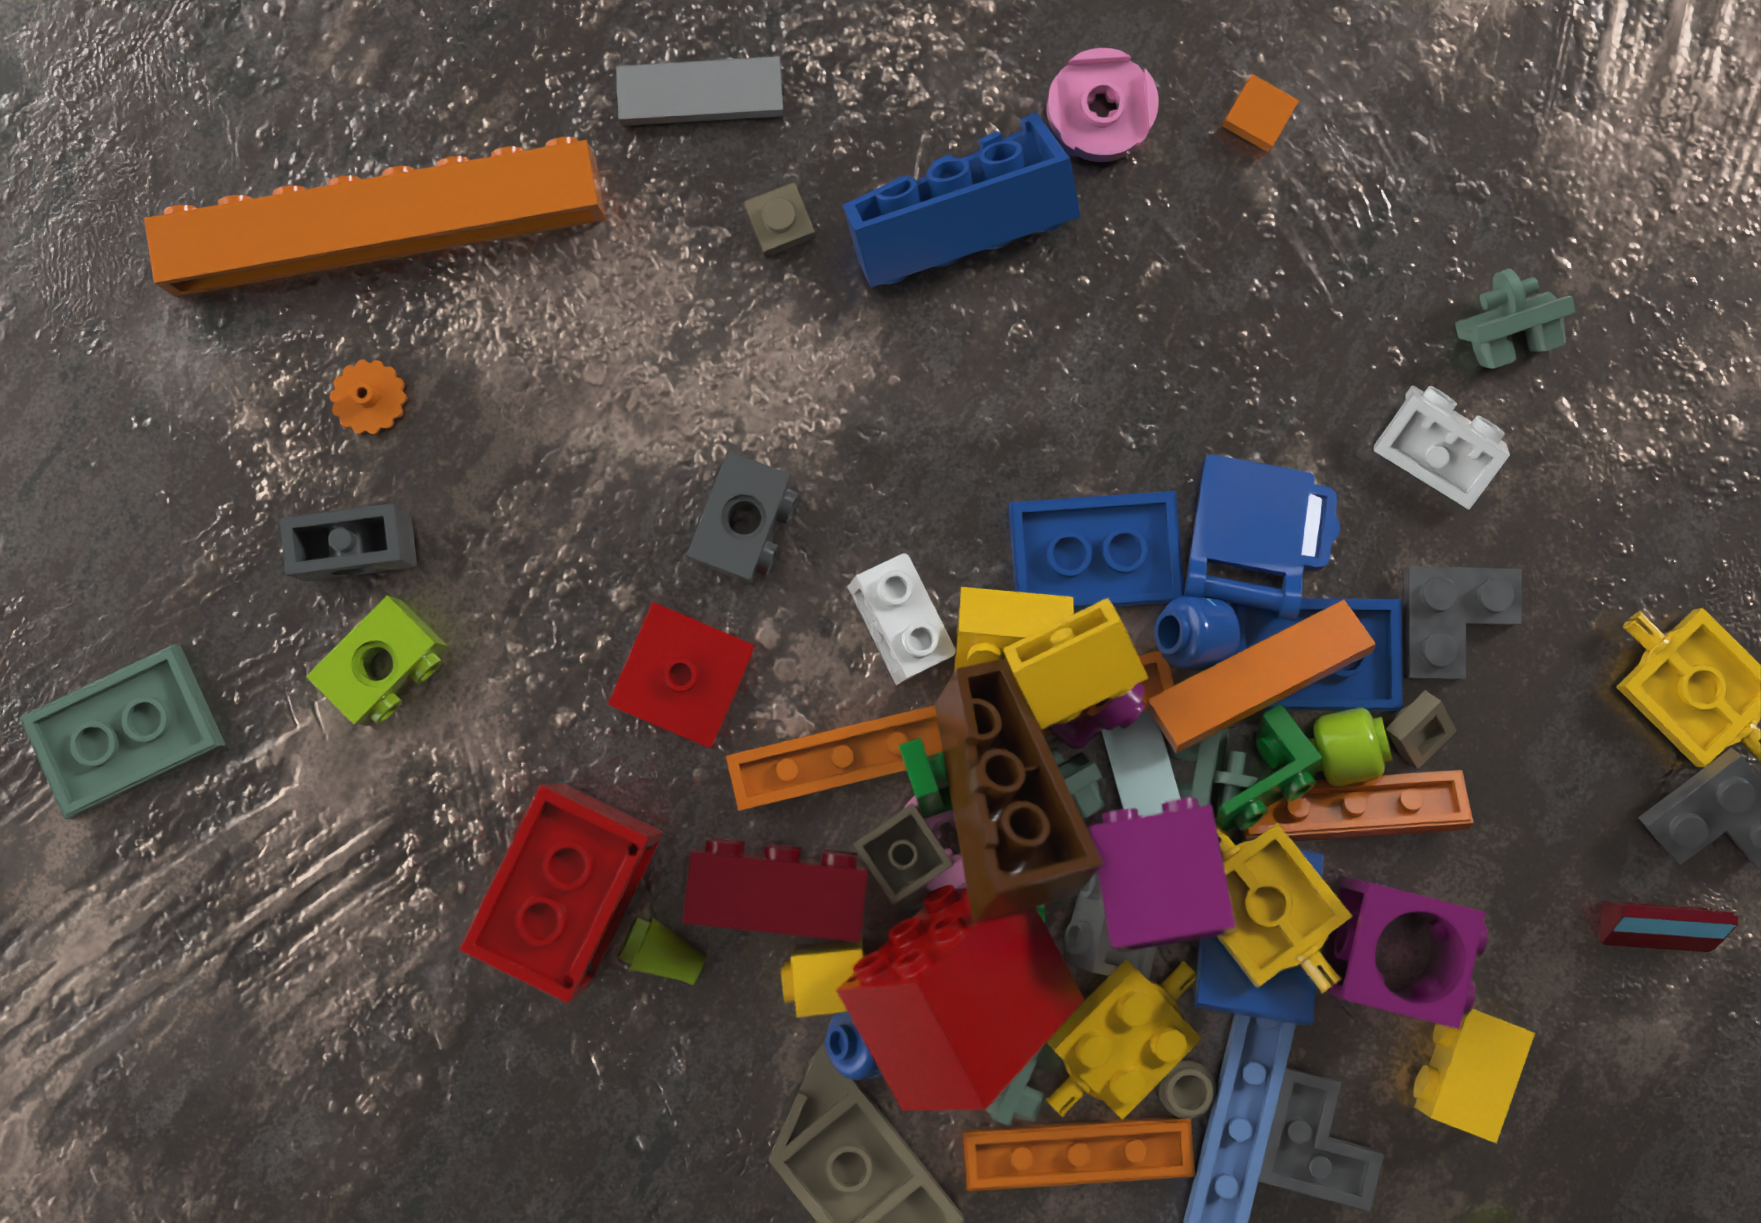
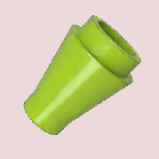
(660, 952)

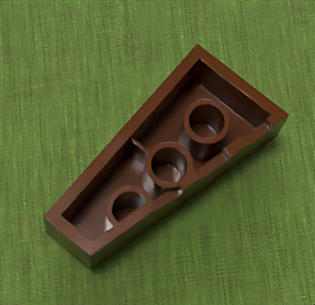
(1008, 799)

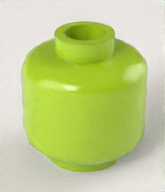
(1351, 746)

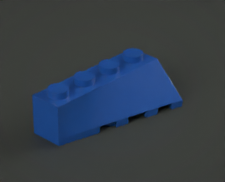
(964, 205)

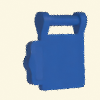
(1260, 522)

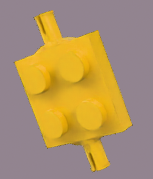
(1696, 686)
(1278, 908)
(1123, 1039)

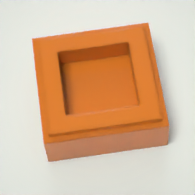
(1260, 113)

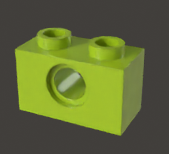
(347, 674)

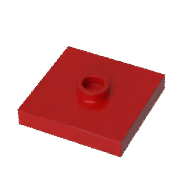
(682, 675)

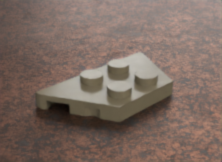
(850, 1159)

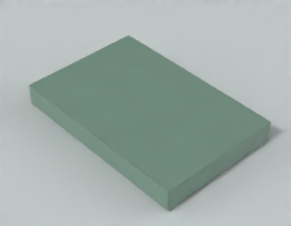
(122, 731)

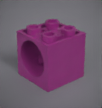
(1162, 876)
(1444, 987)

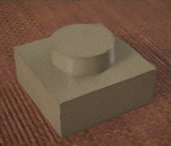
(779, 219)
(1421, 729)

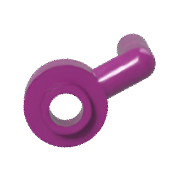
(1104, 714)

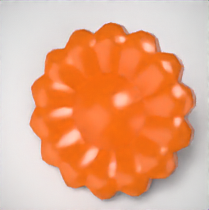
(368, 397)

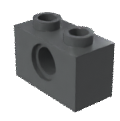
(737, 486)
(348, 542)

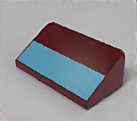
(1664, 926)

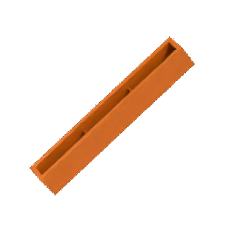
(374, 217)

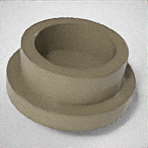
(1187, 1090)

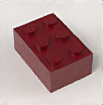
(776, 890)

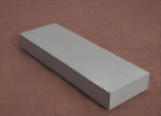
(699, 91)

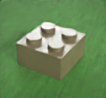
(902, 854)

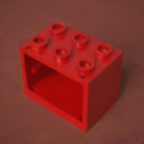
(561, 891)
(959, 1002)

